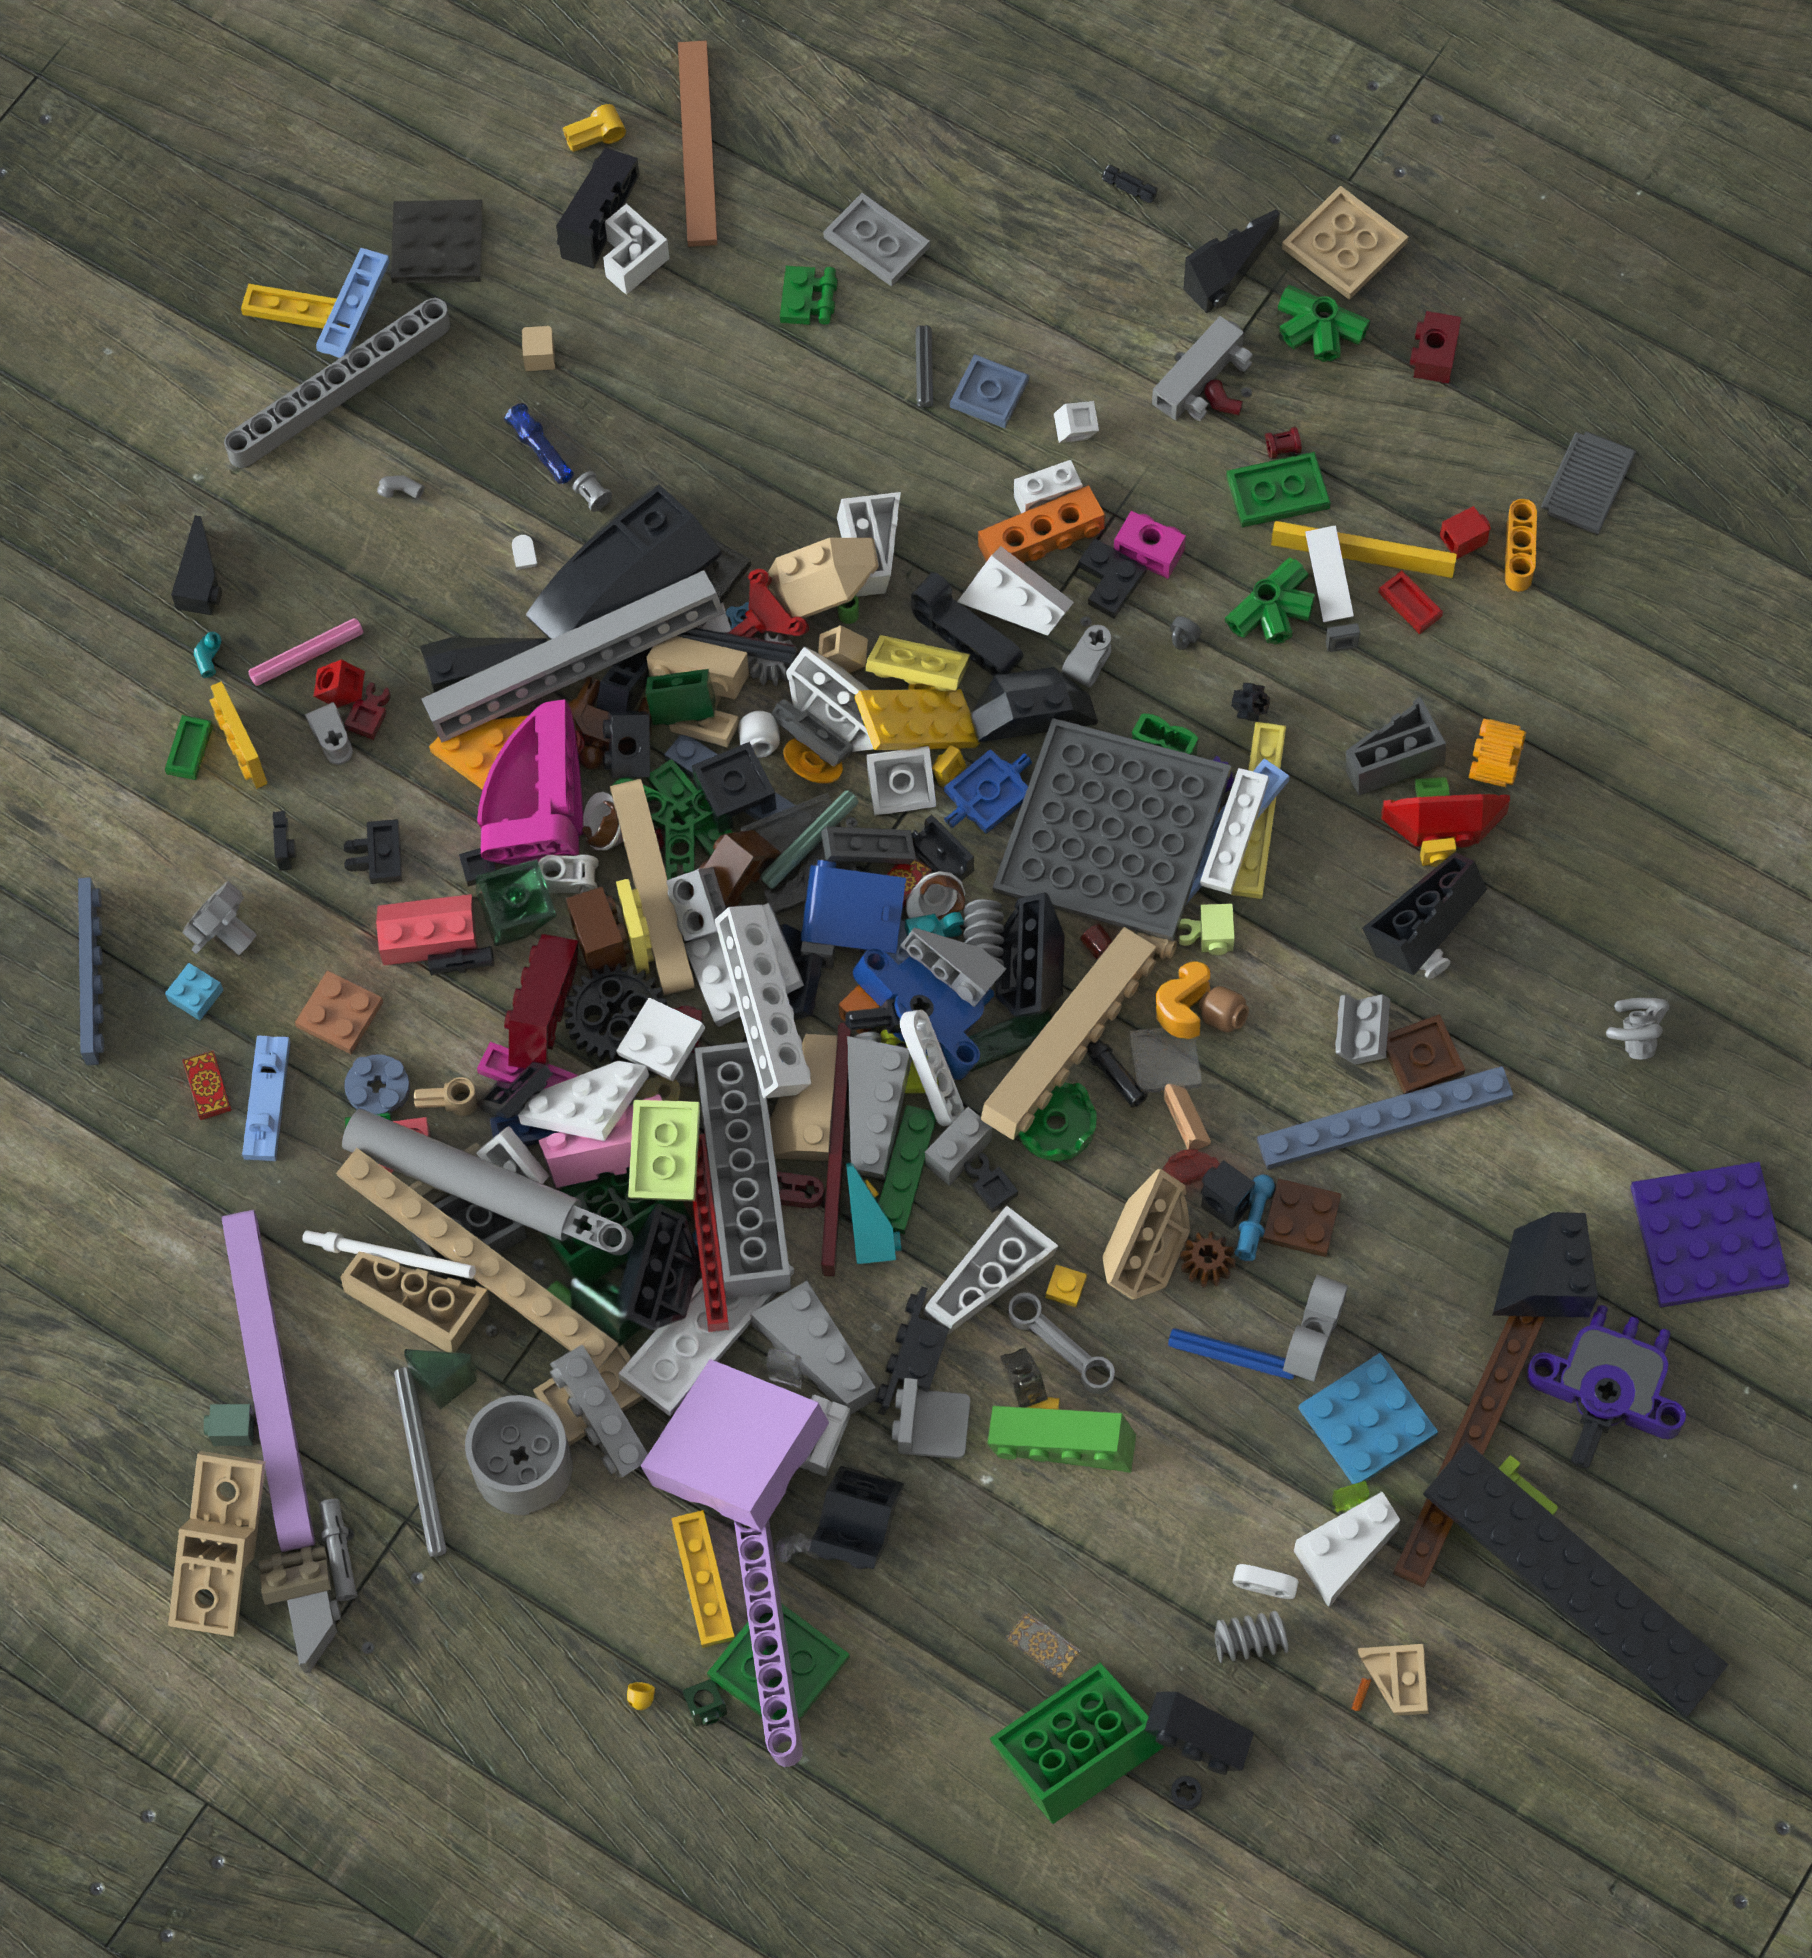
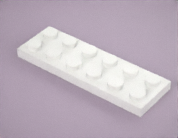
(678, 1352)

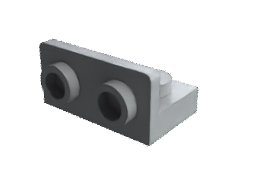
(1362, 1028)

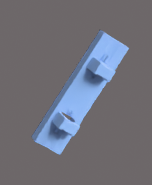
(352, 303)
(266, 1098)

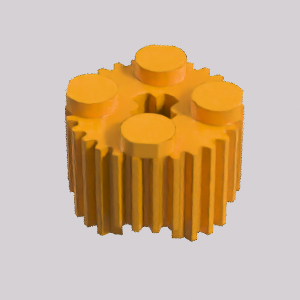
(1497, 753)

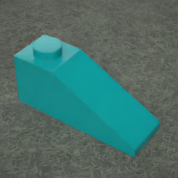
(871, 1226)

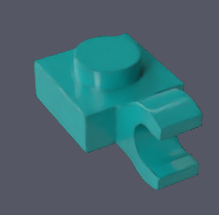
(945, 927)

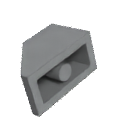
(313, 1626)

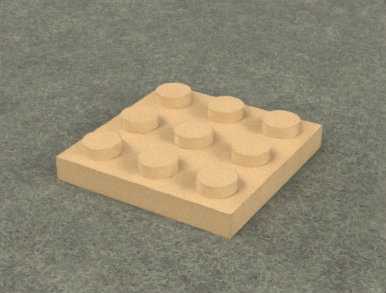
(1344, 242)

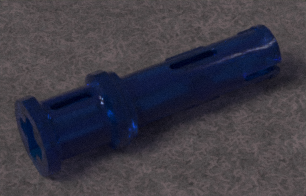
(532, 434)

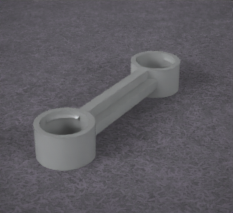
(1061, 1343)

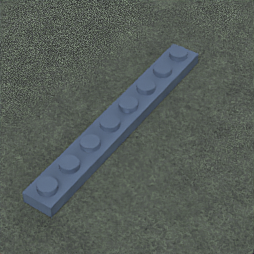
(1384, 1117)

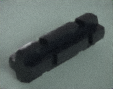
(1130, 184)

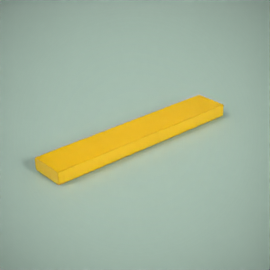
(1372, 550)

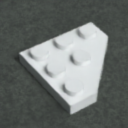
(586, 1103)

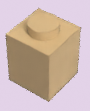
(844, 648)

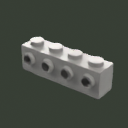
(599, 1410)

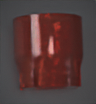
(1096, 940)

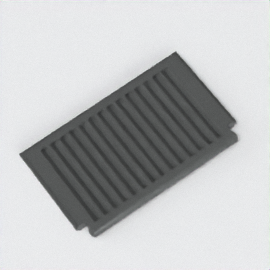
(1588, 481)

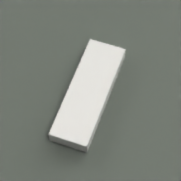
(1329, 574)

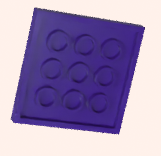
(1709, 1234)

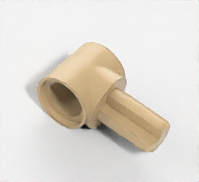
(445, 1097)

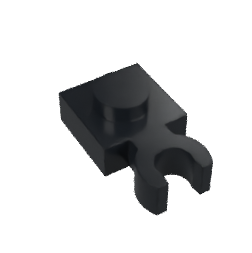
(283, 846)
(992, 1186)

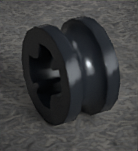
(1181, 1802)

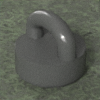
(1186, 630)

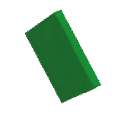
(1278, 489)

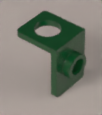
(710, 1713)

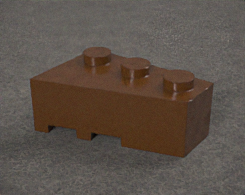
(737, 862)

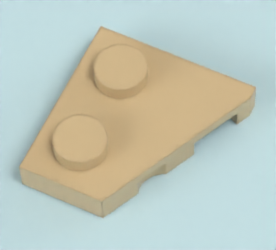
(1399, 1676)

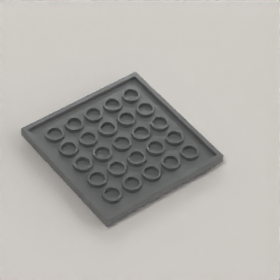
(1113, 828)

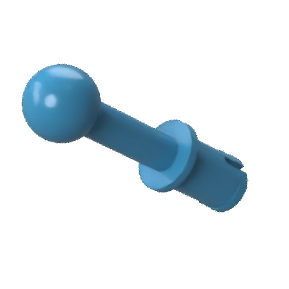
(1251, 1229)

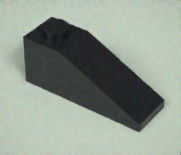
(196, 582)
(624, 683)

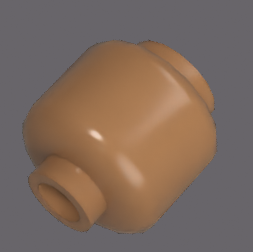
(1224, 1009)

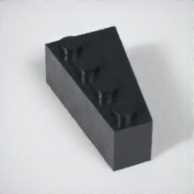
(1425, 914)

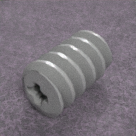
(983, 926)
(1250, 1636)

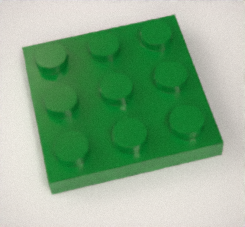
(812, 1662)

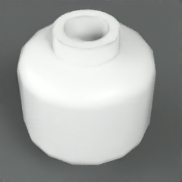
(761, 731)

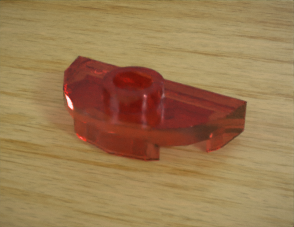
(1189, 1165)

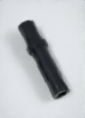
(1102, 1057)

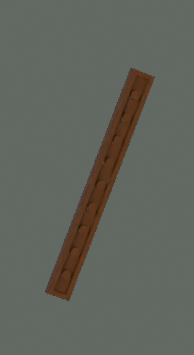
(1476, 1429)

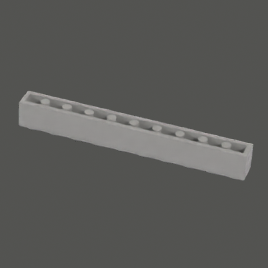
(573, 656)

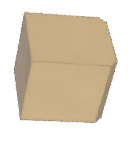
(538, 348)

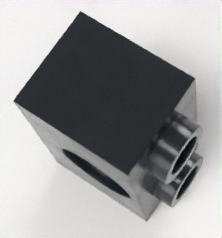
(636, 760)
(1226, 1193)

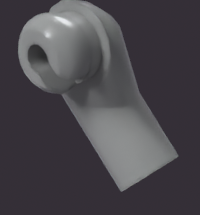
(400, 483)

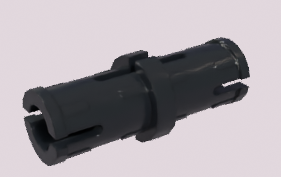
(461, 960)

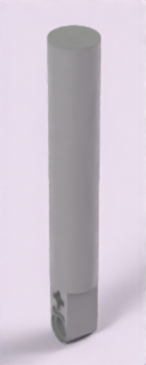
(479, 1181)

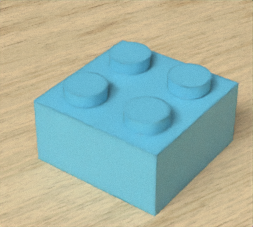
(194, 991)

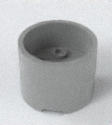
(507, 1432)

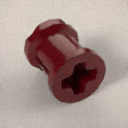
(1283, 443)

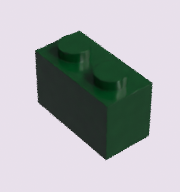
(680, 697)

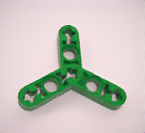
(674, 831)

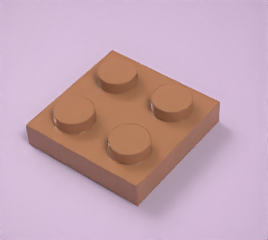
(339, 1012)

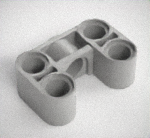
(1318, 1322)

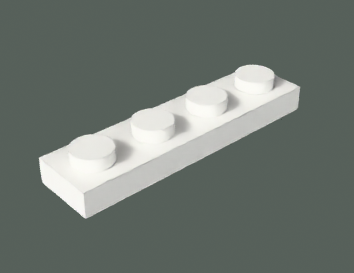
(1234, 831)

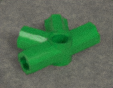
(1324, 331)
(1274, 613)

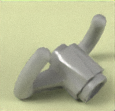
(1641, 1027)

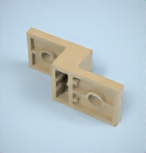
(216, 1543)

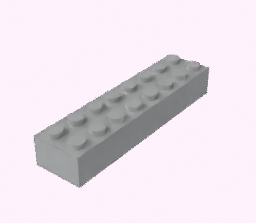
(742, 1172)

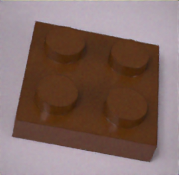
(1423, 1055)
(1302, 1217)

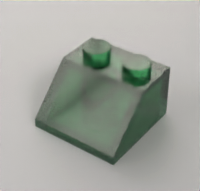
(514, 901)

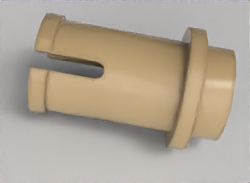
(1164, 947)

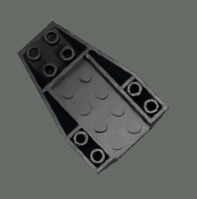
(627, 559)

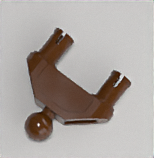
(589, 723)

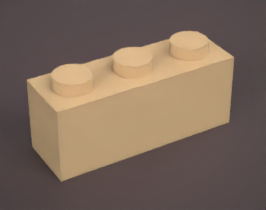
(678, 654)

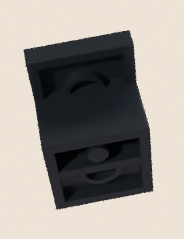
(856, 1517)

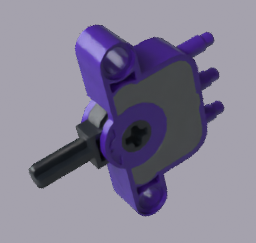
(1616, 1365)

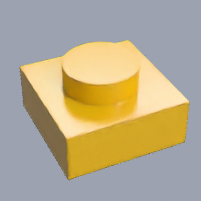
(948, 766)
(1436, 851)
(1066, 1286)

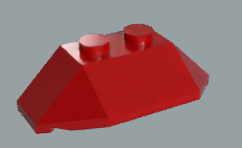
(1443, 817)

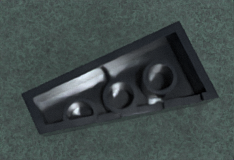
(601, 195)

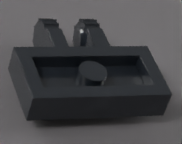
(382, 849)

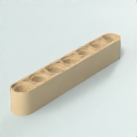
(651, 883)

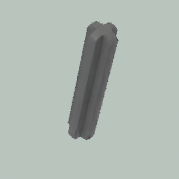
(924, 372)

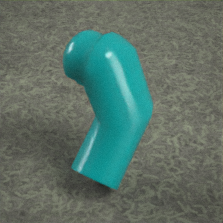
(205, 652)

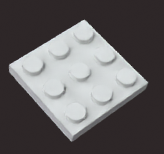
(713, 974)

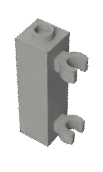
(1198, 366)

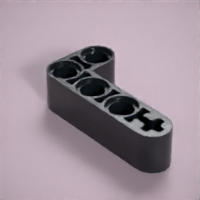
(961, 628)

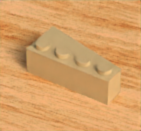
(423, 1303)

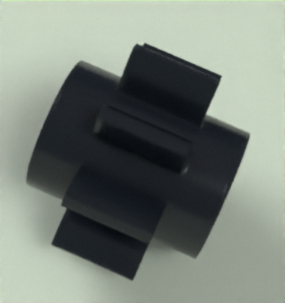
(1250, 702)

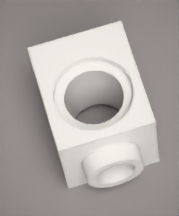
(1076, 421)

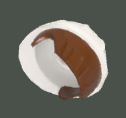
(601, 822)
(936, 894)

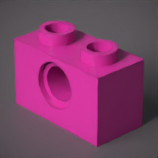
(1159, 557)

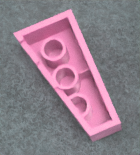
(582, 1159)

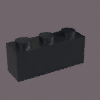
(1198, 1732)

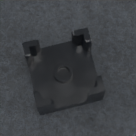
(734, 784)

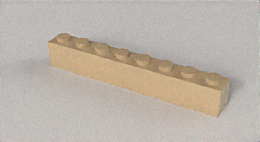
(1068, 1034)

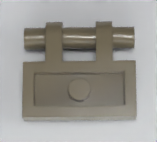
(296, 1581)

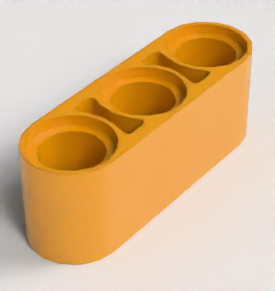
(1520, 557)

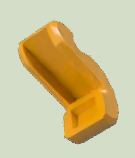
(1178, 996)

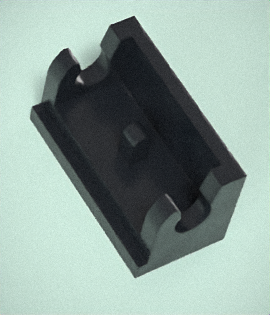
(941, 850)

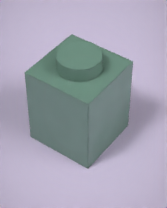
(230, 1424)

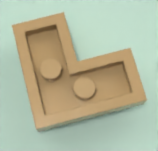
(714, 729)

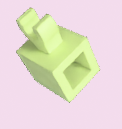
(1213, 927)

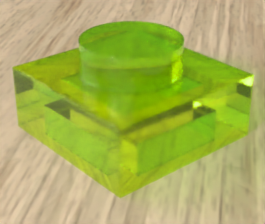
(1350, 1496)

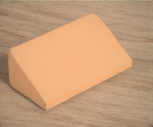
(1186, 1117)

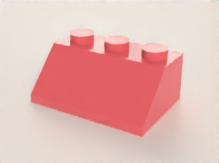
(425, 928)

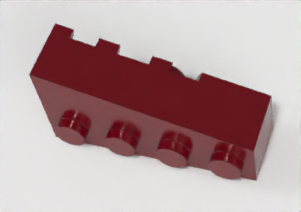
(541, 1000)

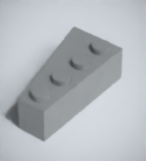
(876, 1096)
(804, 1328)

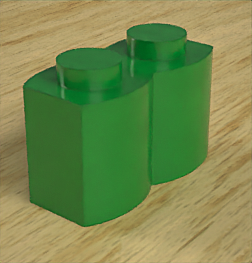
(1158, 732)

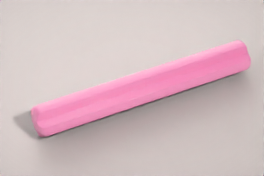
(305, 652)

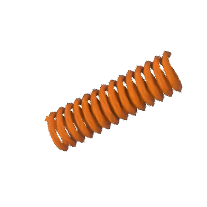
(1358, 1698)

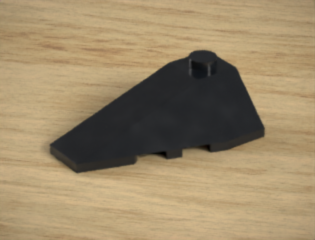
(1220, 266)
(460, 658)

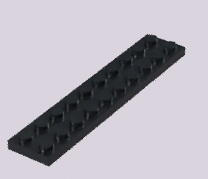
(1575, 1579)

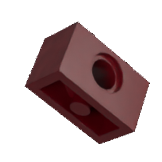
(1430, 362)

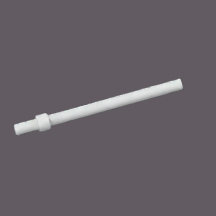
(336, 1243)

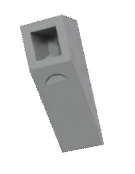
(958, 964)

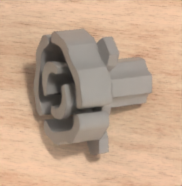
(219, 918)

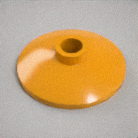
(809, 764)

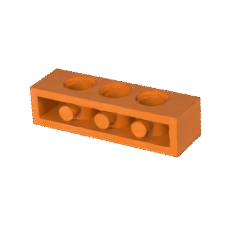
(1049, 517)

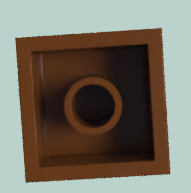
(598, 930)

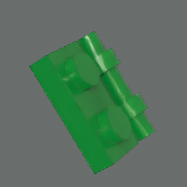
(798, 293)

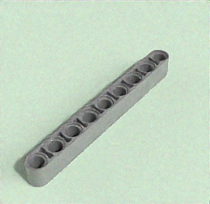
(331, 394)

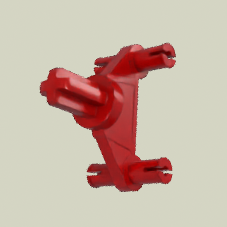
(766, 612)

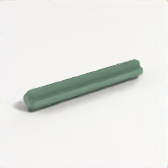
(808, 839)

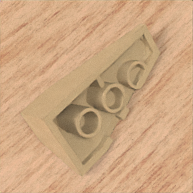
(803, 1121)

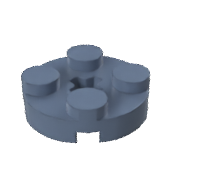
(367, 1071)

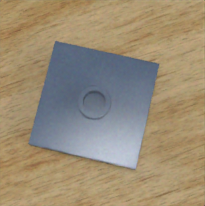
(989, 391)

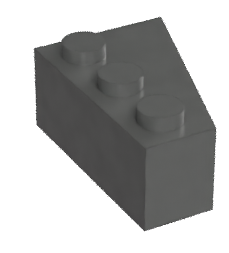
(1396, 751)

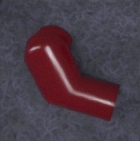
(1218, 399)

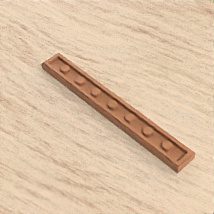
(697, 144)

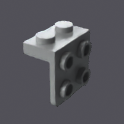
(931, 1422)

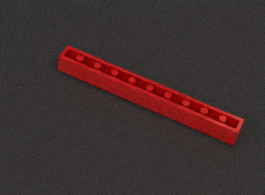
(708, 1245)

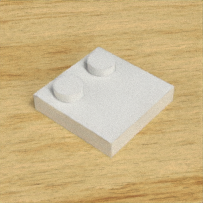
(660, 1039)

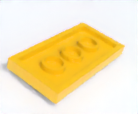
(916, 719)

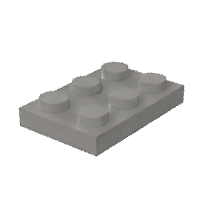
(876, 239)

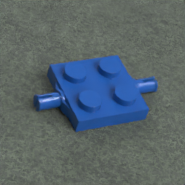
(987, 791)

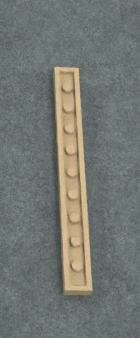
(463, 1247)

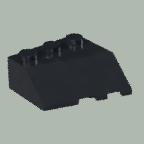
(1549, 1269)

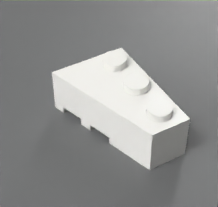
(876, 519)
(1016, 594)
(1346, 1544)

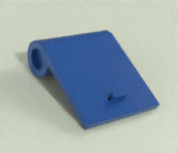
(848, 908)

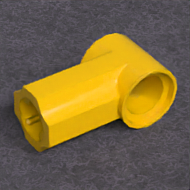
(601, 126)

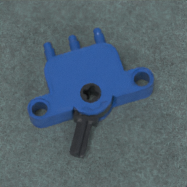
(916, 988)

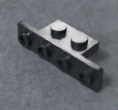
(809, 968)
(917, 1353)

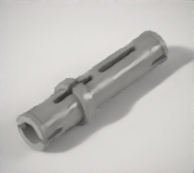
(335, 1537)

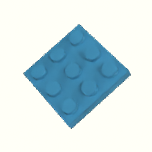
(1368, 1420)

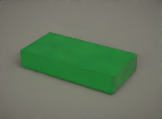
(188, 747)

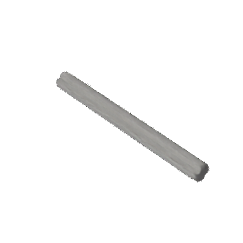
(420, 1462)

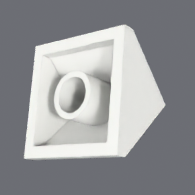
(901, 780)

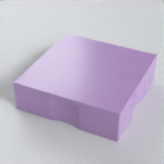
(735, 1444)

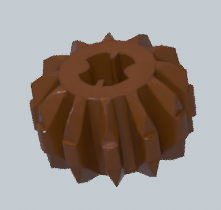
(1220, 1259)

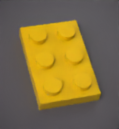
(237, 736)

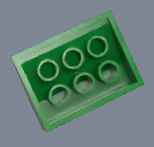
(1076, 1742)

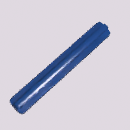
(1228, 1353)

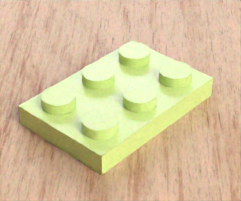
(664, 1150)

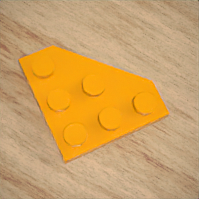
(477, 748)

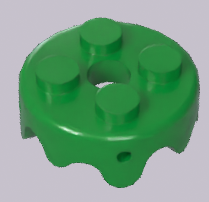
(1080, 1118)

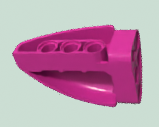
(534, 791)

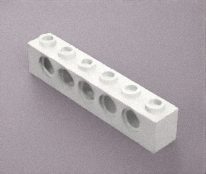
(763, 1001)

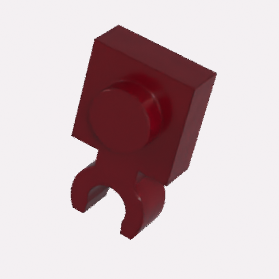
(368, 715)

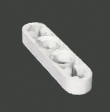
(921, 1036)

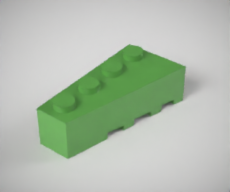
(1063, 1437)

